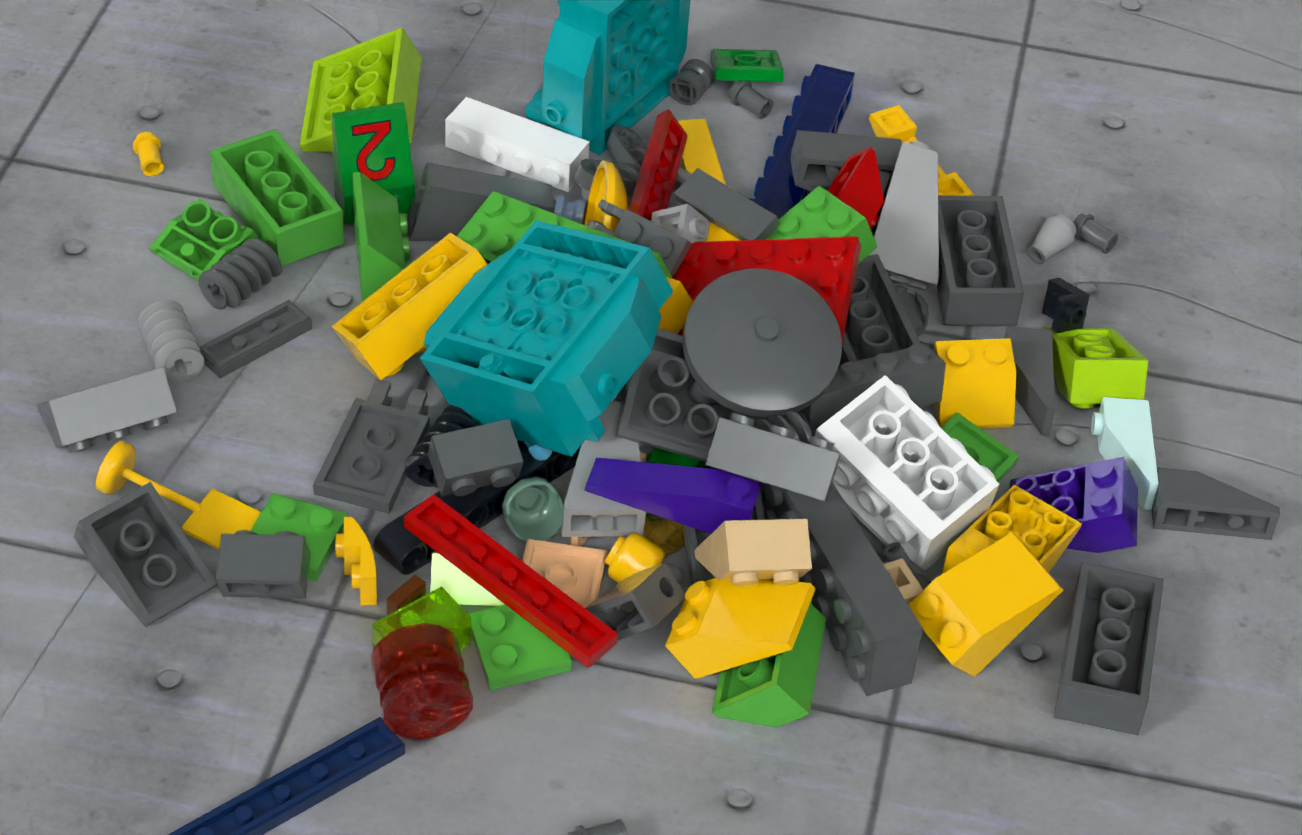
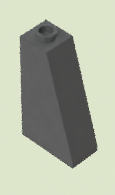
(452, 195)

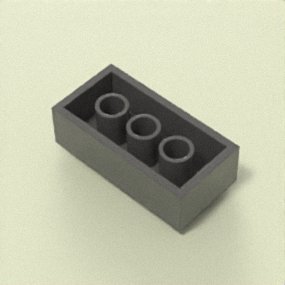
(977, 263)
(875, 315)
(1109, 649)

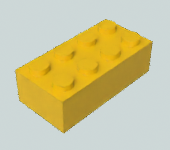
(396, 317)

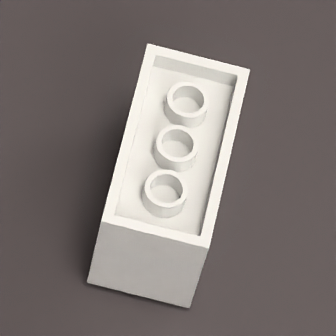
(905, 473)

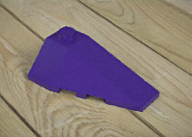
(678, 493)

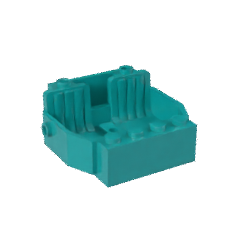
(609, 65)
(549, 334)

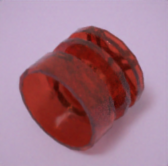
(421, 681)

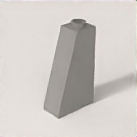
(909, 219)
(591, 514)

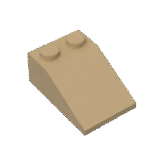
(757, 550)

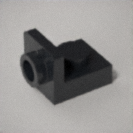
(1065, 305)

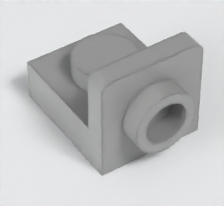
(683, 221)

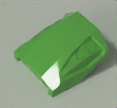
(199, 239)

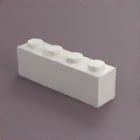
(515, 143)

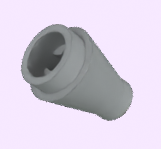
(1052, 238)

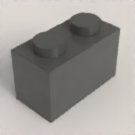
(475, 458)
(263, 565)

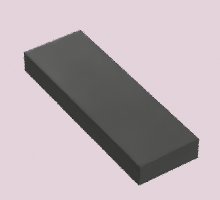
(726, 207)
(255, 338)

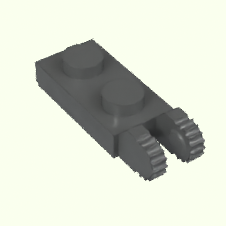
(645, 233)

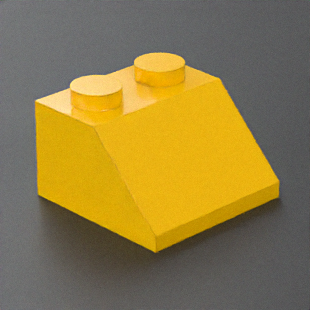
(978, 382)

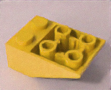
(1034, 522)

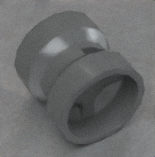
(691, 82)

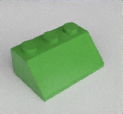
(378, 235)
(777, 686)

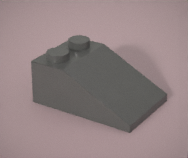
(144, 555)

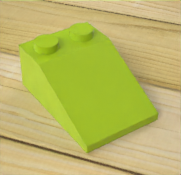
(1097, 365)

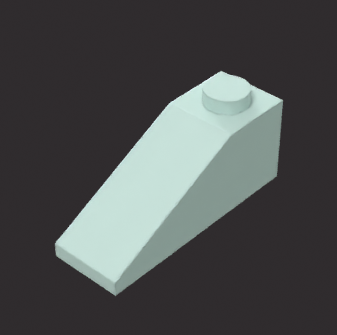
(1126, 432)

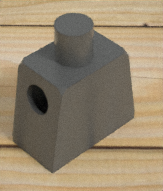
(652, 591)

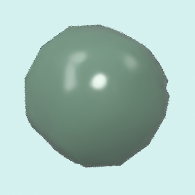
(533, 509)

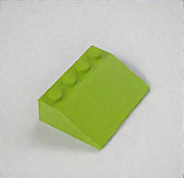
(361, 77)

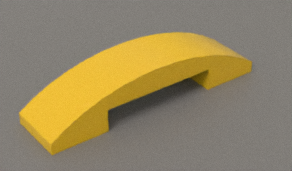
(897, 125)

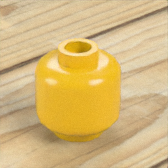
(632, 555)

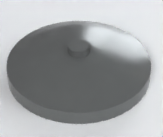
(762, 342)

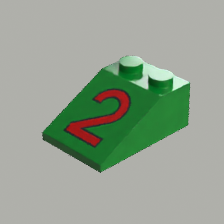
(377, 146)

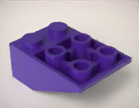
(1096, 495)

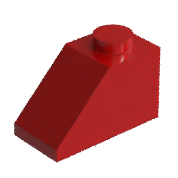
(860, 185)

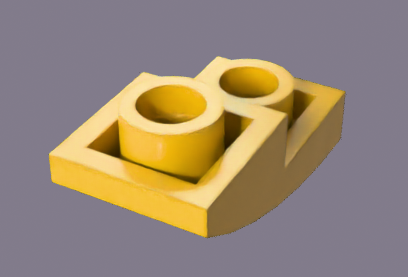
(358, 560)

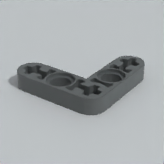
(629, 153)

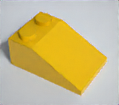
(984, 603)
(736, 624)

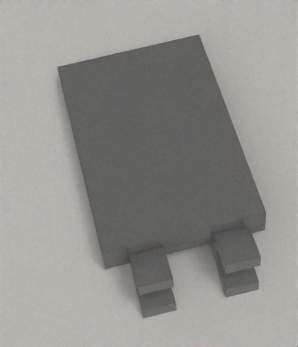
(371, 449)

